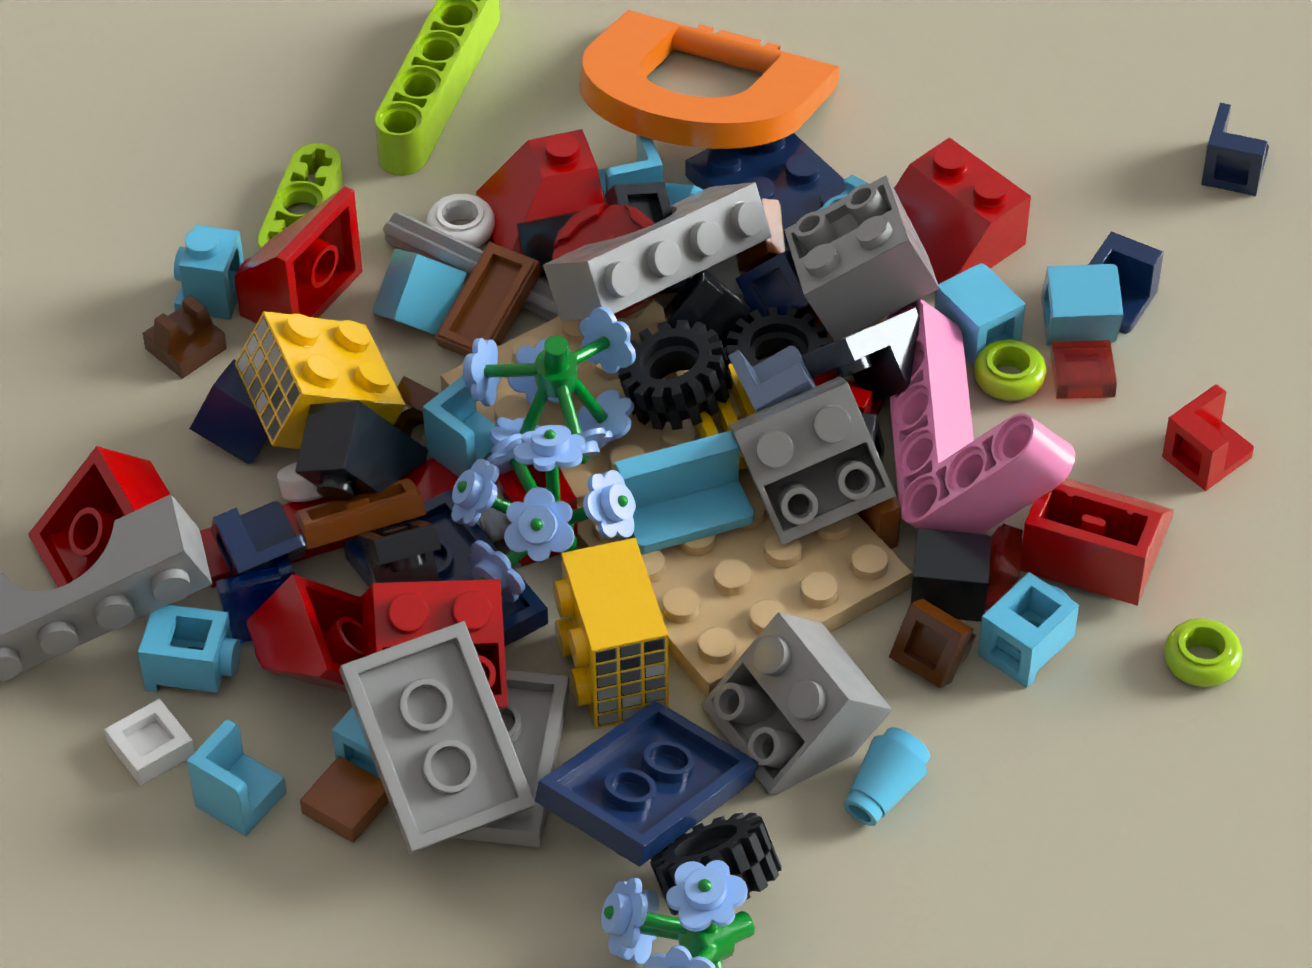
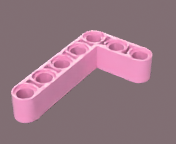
(940, 469)

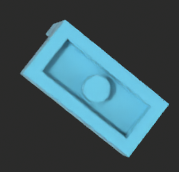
(686, 492)

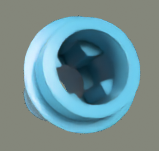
(886, 775)

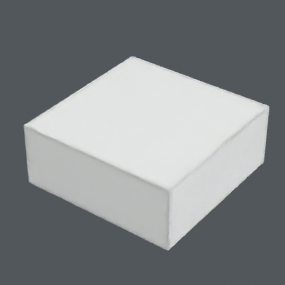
(149, 742)

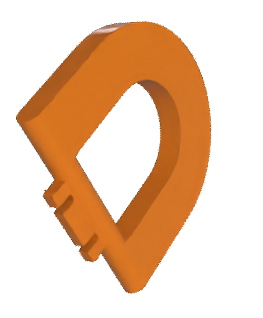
(771, 109)

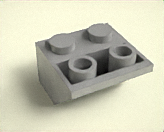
(860, 259)
(812, 460)
(795, 703)

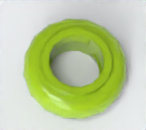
(1010, 386)
(1197, 670)

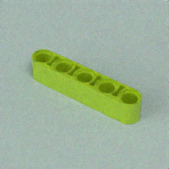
(432, 82)

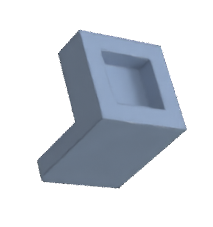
(774, 378)

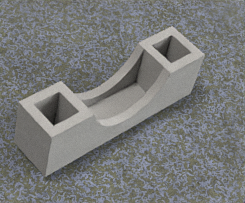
(644, 262)
(147, 564)

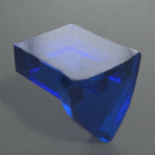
(247, 592)

